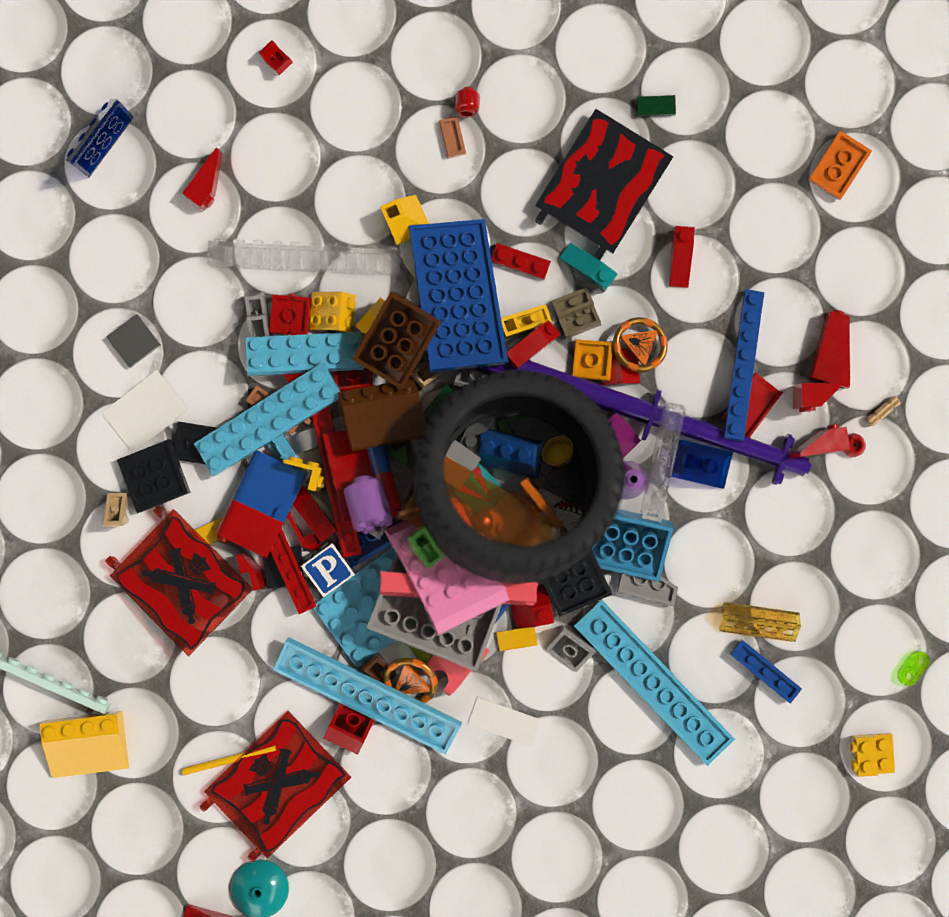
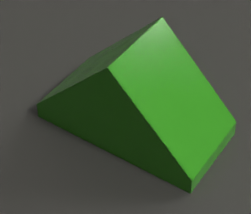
(425, 547)

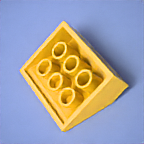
(85, 744)

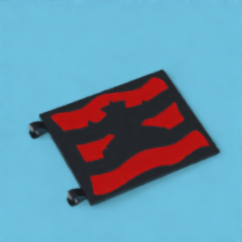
(603, 182)

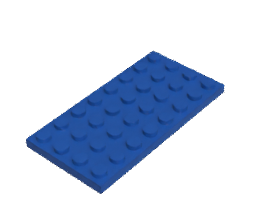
(459, 290)

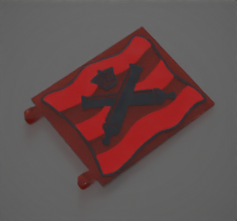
(180, 581)
(278, 789)

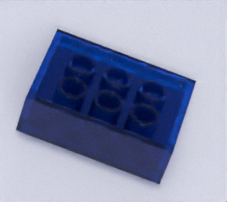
(100, 137)

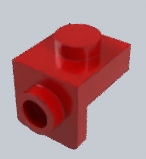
(275, 57)

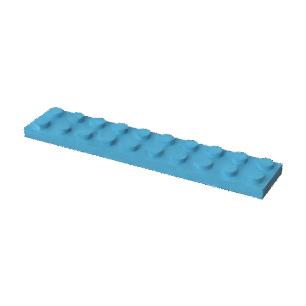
(654, 682)
(367, 695)

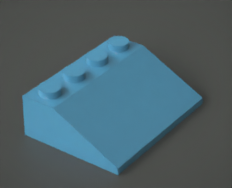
(634, 545)

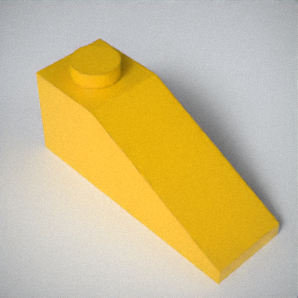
(524, 321)

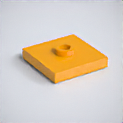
(592, 359)

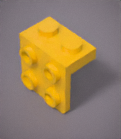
(332, 311)
(317, 478)

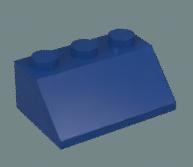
(511, 453)

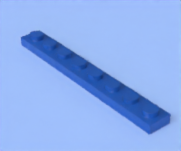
(743, 365)

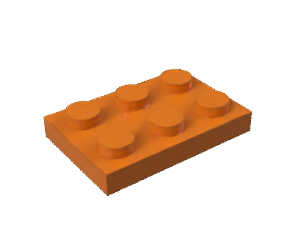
(839, 165)

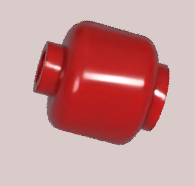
(467, 102)

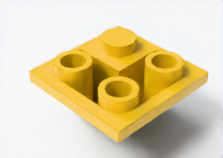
(401, 214)

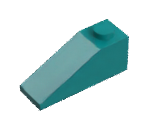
(588, 267)

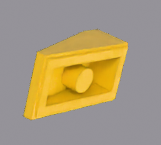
(516, 638)

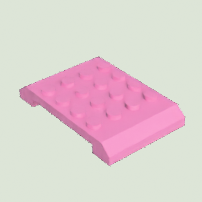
(445, 589)

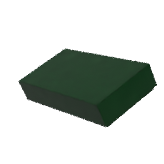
(656, 106)

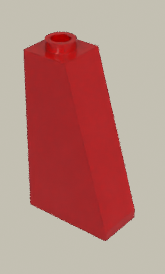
(832, 353)

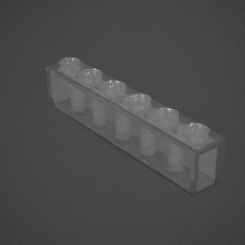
(662, 461)

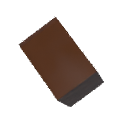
(376, 666)

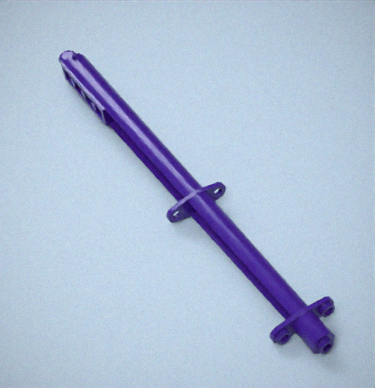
(693, 428)

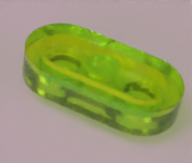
(911, 666)

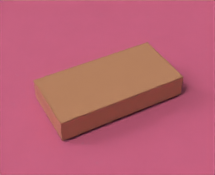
(452, 137)

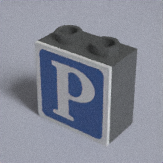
(328, 568)

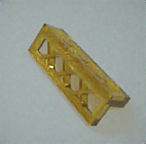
(761, 618)

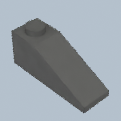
(472, 435)

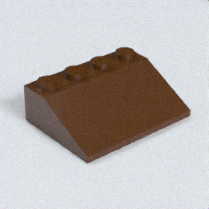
(397, 340)
(381, 414)

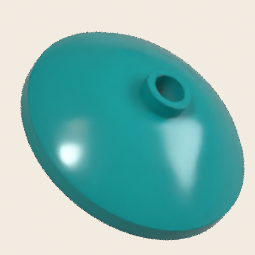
(261, 876)

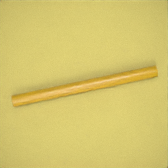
(221, 761)

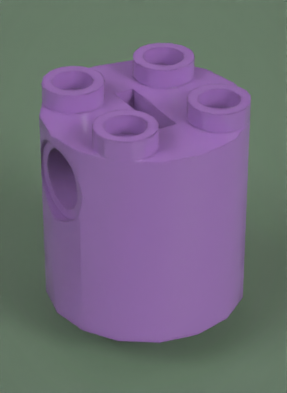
(368, 504)

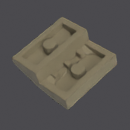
(576, 312)

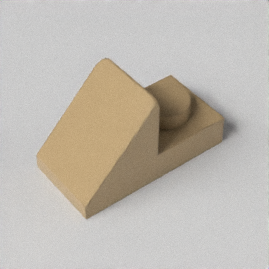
(115, 510)

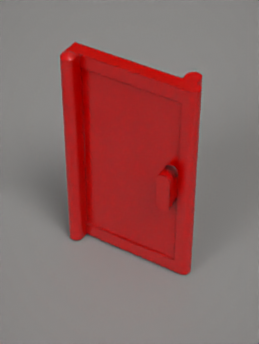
(762, 399)

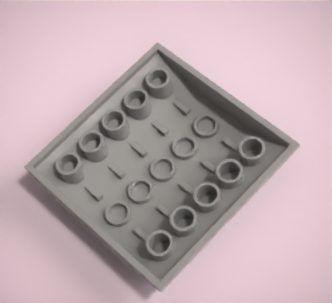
(409, 623)

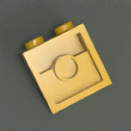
(872, 754)

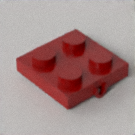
(290, 315)

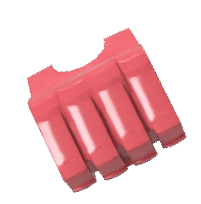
(455, 672)

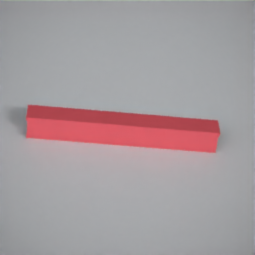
(401, 585)

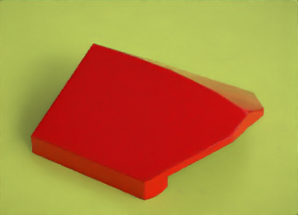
(620, 374)

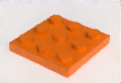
(529, 488)

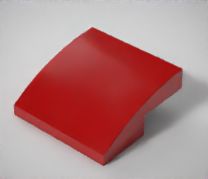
(247, 564)

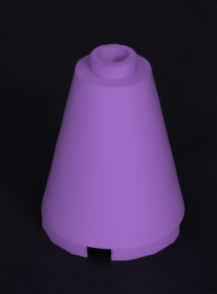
(634, 489)

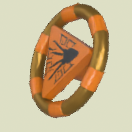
(640, 344)
(410, 679)

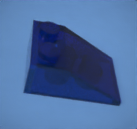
(701, 464)

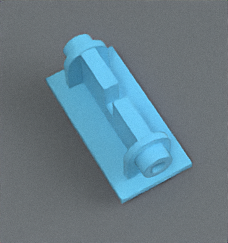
(281, 448)

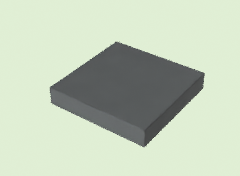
(133, 341)

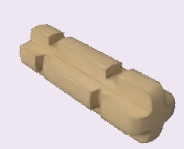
(883, 410)

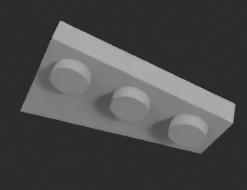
(660, 592)

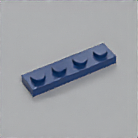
(765, 671)

